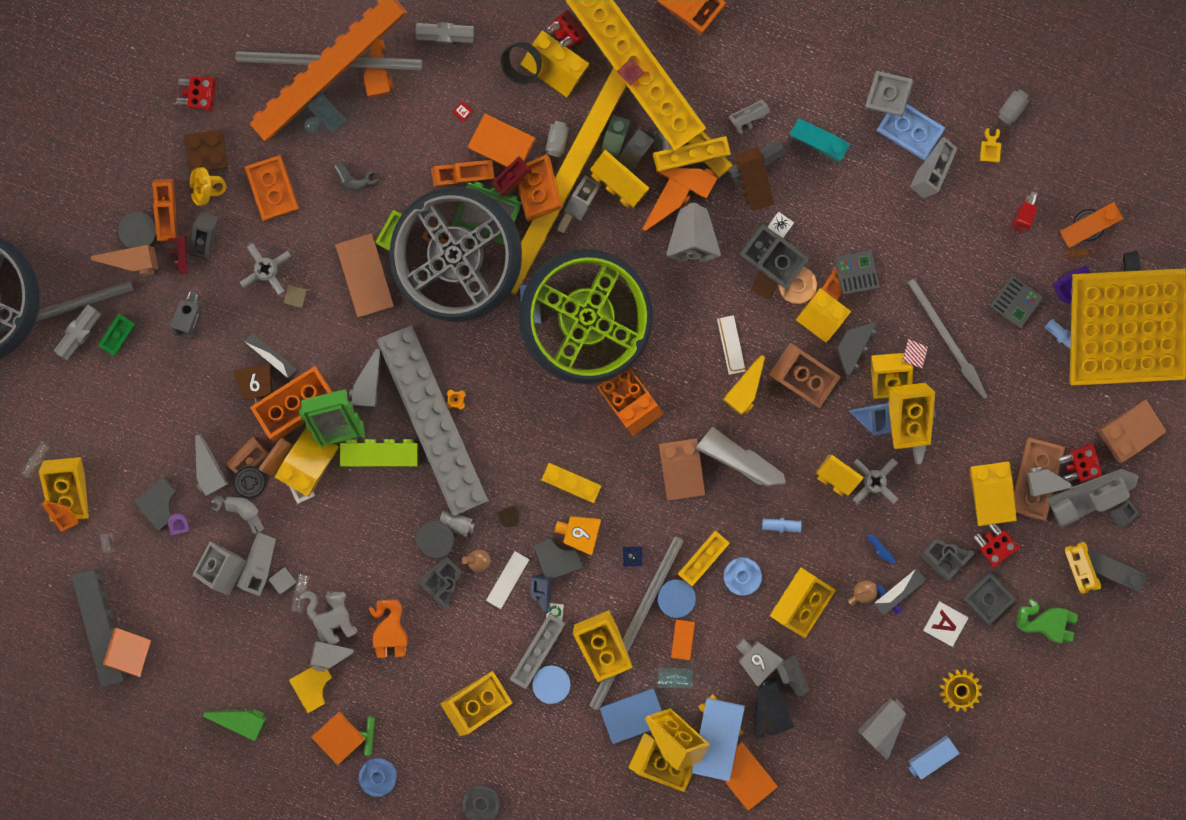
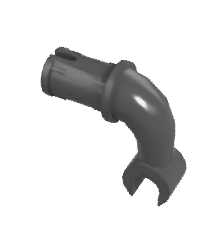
(349, 182)

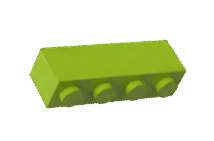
(379, 454)

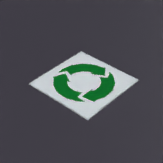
(556, 610)

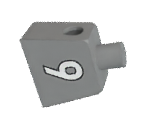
(757, 660)

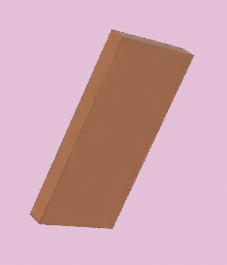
(364, 275)
(1035, 454)

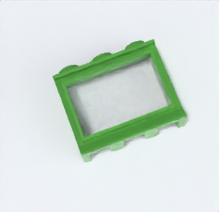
(473, 216)
(331, 418)

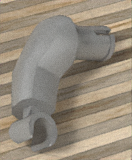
(243, 507)

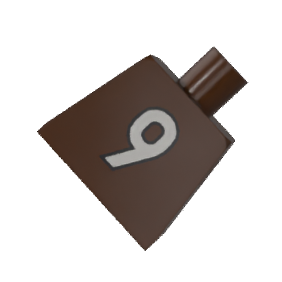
(254, 382)

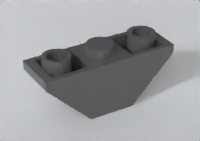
(853, 346)

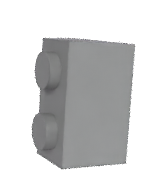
(219, 568)

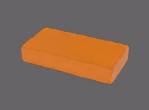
(682, 639)

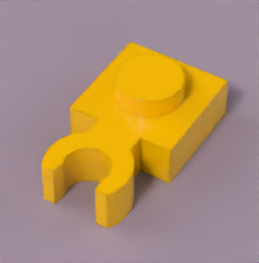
(990, 150)

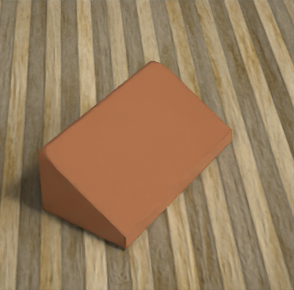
(249, 455)
(276, 457)

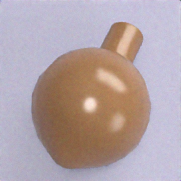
(477, 560)
(864, 592)

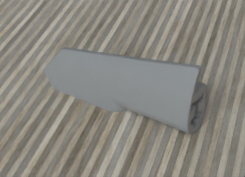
(745, 461)
(1092, 495)

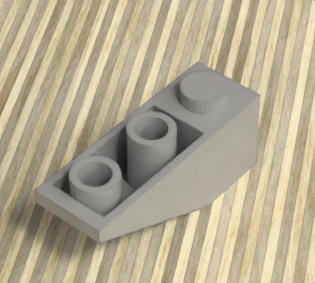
(257, 566)

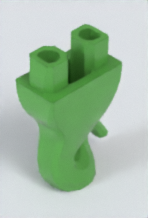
(1049, 622)

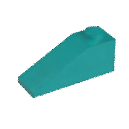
(820, 140)

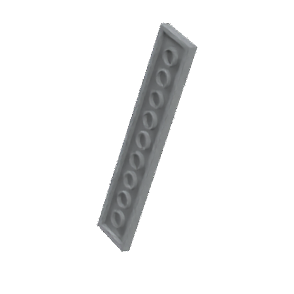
(432, 420)

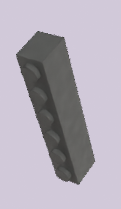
(97, 622)

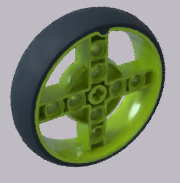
(611, 268)

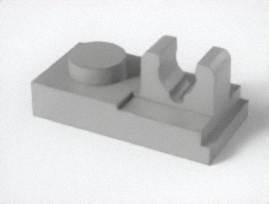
(745, 116)

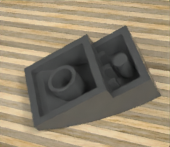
(773, 256)

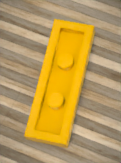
(571, 482)
(703, 558)

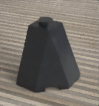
(771, 711)

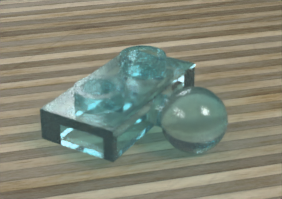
(325, 113)

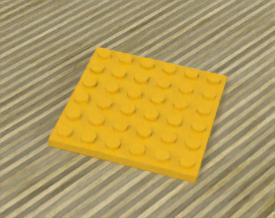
(1128, 327)

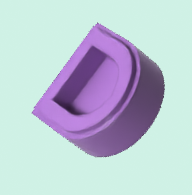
(178, 524)

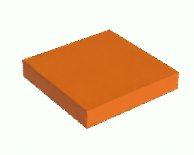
(127, 652)
(338, 738)

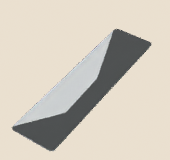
(270, 355)
(900, 591)

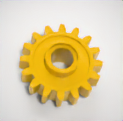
(970, 694)

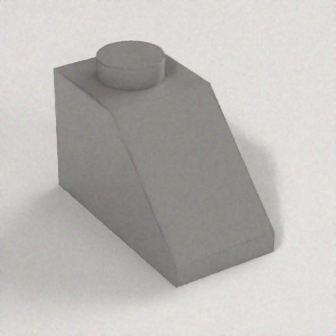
(582, 197)
(1044, 481)
(327, 655)

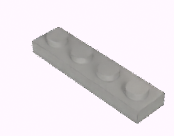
(537, 651)

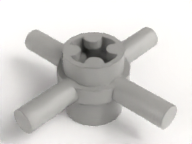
(261, 275)
(881, 487)

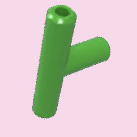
(368, 735)

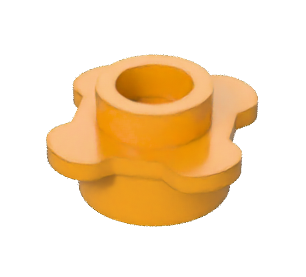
(459, 403)

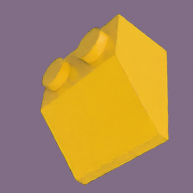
(823, 315)
(889, 371)
(839, 475)

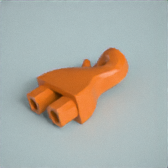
(389, 631)

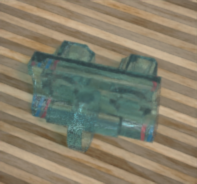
(675, 677)

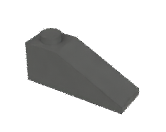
(1117, 571)

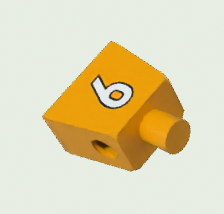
(580, 532)

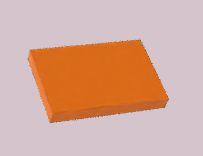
(500, 141)
(271, 188)
(539, 189)
(749, 778)

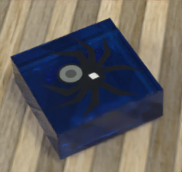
(632, 556)

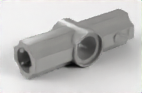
(444, 33)
(77, 332)

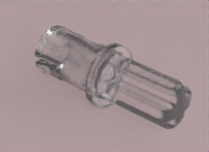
(34, 460)
(301, 587)

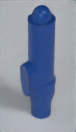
(881, 550)

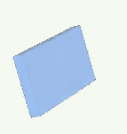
(721, 730)

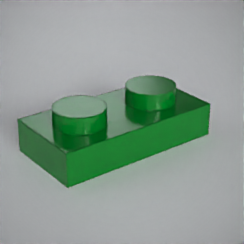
(117, 334)

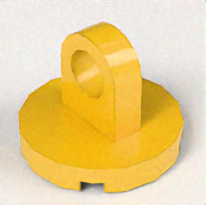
(203, 184)

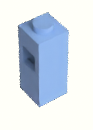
(932, 758)

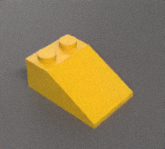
(744, 391)
(911, 414)
(306, 464)
(65, 484)
(993, 493)
(602, 646)
(476, 703)
(676, 739)
(651, 764)

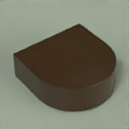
(509, 517)

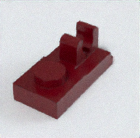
(511, 176)
(181, 262)

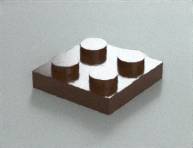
(206, 150)

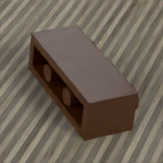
(754, 179)

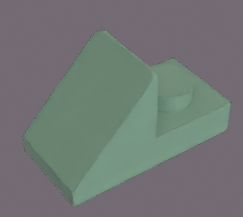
(615, 135)

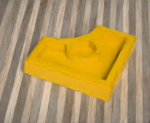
(310, 687)

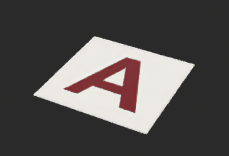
(945, 624)

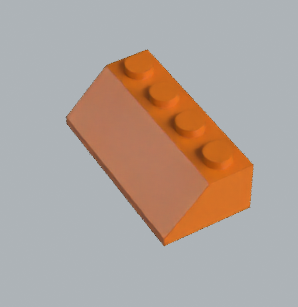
(280, 410)

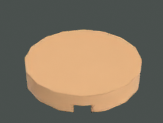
(801, 288)

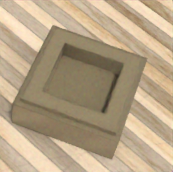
(564, 223)
(295, 296)

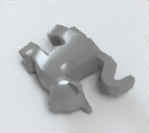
(331, 619)

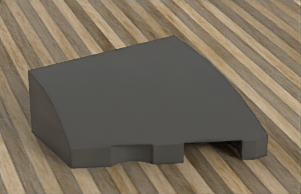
(945, 558)
(441, 581)

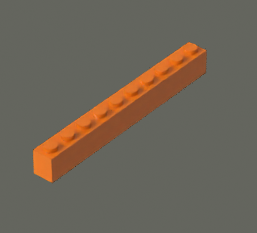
(327, 68)

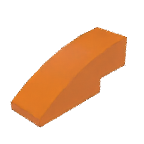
(462, 173)
(164, 209)

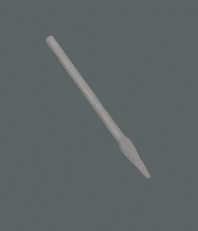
(967, 369)

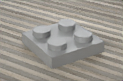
(889, 94)

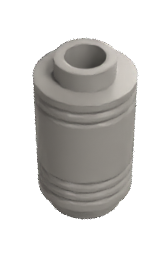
(1013, 107)
(557, 139)
(458, 524)

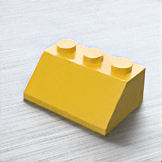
(560, 66)
(618, 180)
(802, 603)

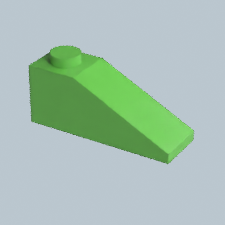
(244, 722)

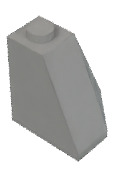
(693, 236)
(884, 727)

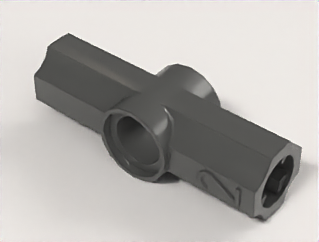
(770, 153)

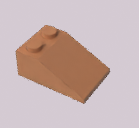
(136, 259)
(804, 375)
(1132, 431)
(681, 469)

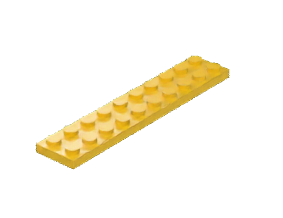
(654, 88)

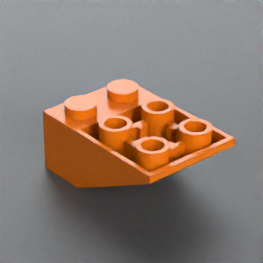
(695, 13)
(630, 401)

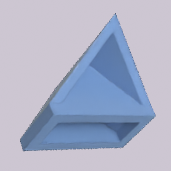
(874, 418)

